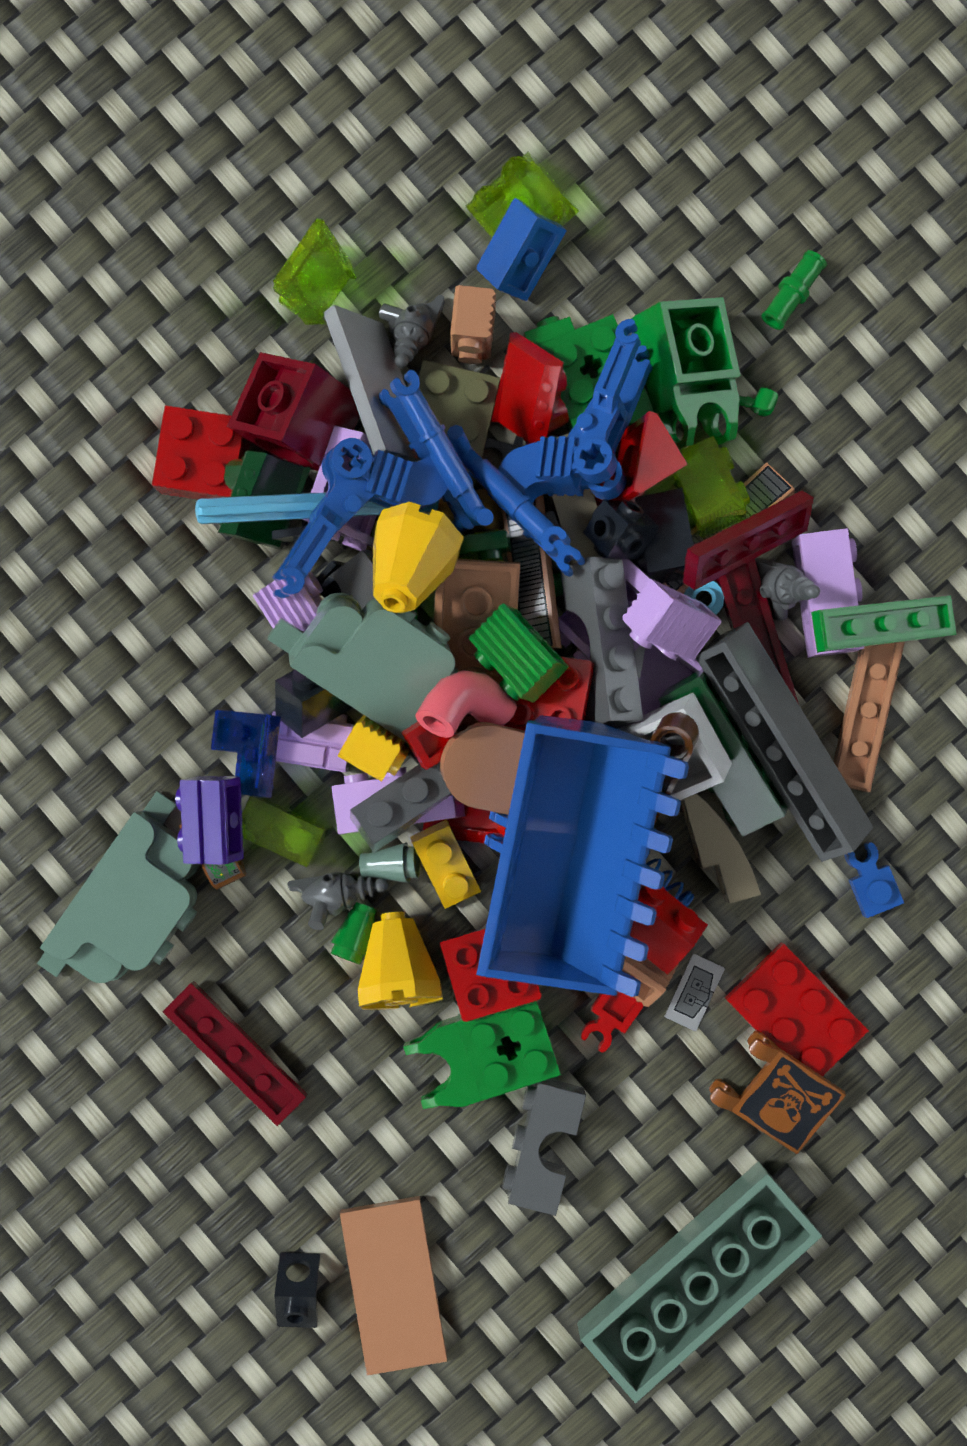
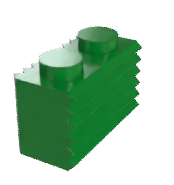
(517, 654)

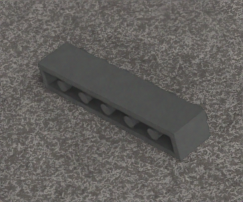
(784, 742)

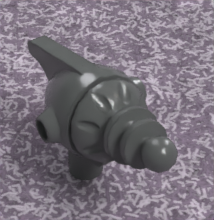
(412, 327)
(784, 586)
(333, 894)

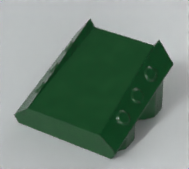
(256, 476)

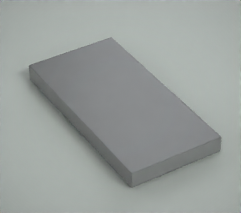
(369, 369)

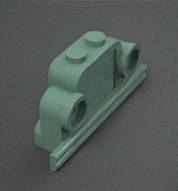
(369, 657)
(127, 903)

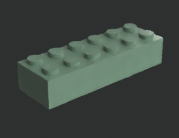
(697, 1282)

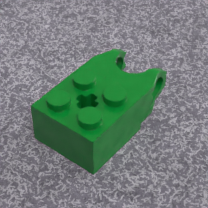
(582, 349)
(691, 366)
(478, 1064)

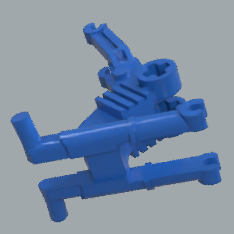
(571, 462)
(386, 481)

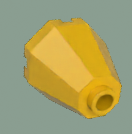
(412, 555)
(397, 967)

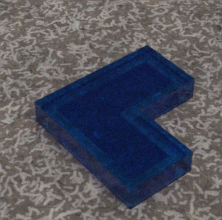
(255, 742)

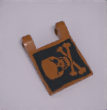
(783, 1098)

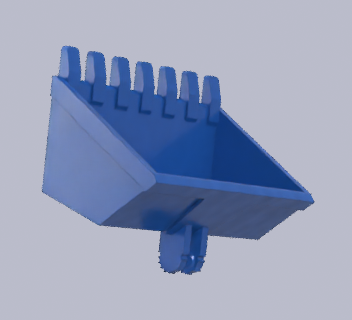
(577, 856)

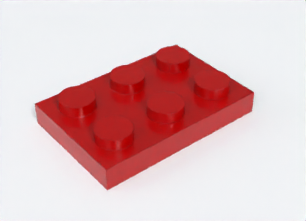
(796, 1011)

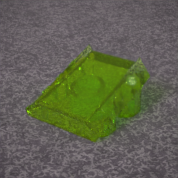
(528, 182)
(313, 274)

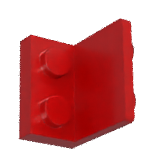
(563, 699)
(477, 994)

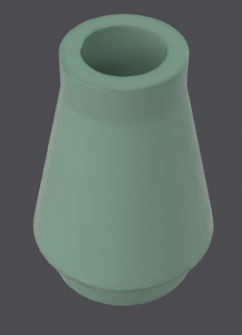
(392, 863)

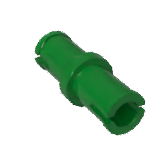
(794, 290)

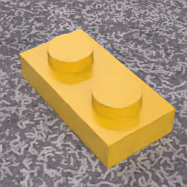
(445, 864)

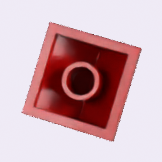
(647, 455)

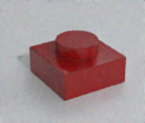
(425, 745)

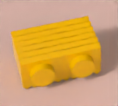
(374, 749)

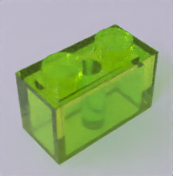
(710, 488)
(282, 831)

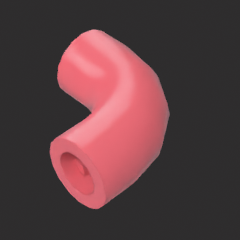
(464, 694)

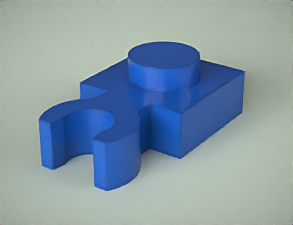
(874, 887)

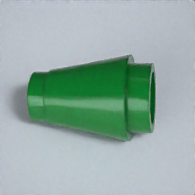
(354, 934)

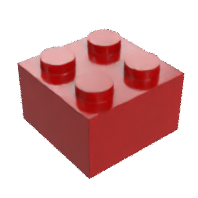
(194, 453)

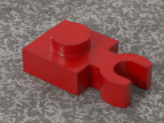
(613, 1012)

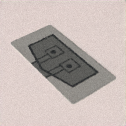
(694, 992)

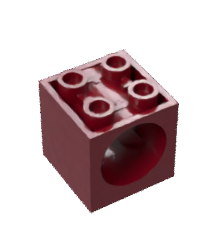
(292, 409)

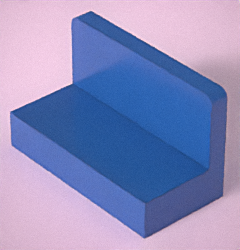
(520, 250)

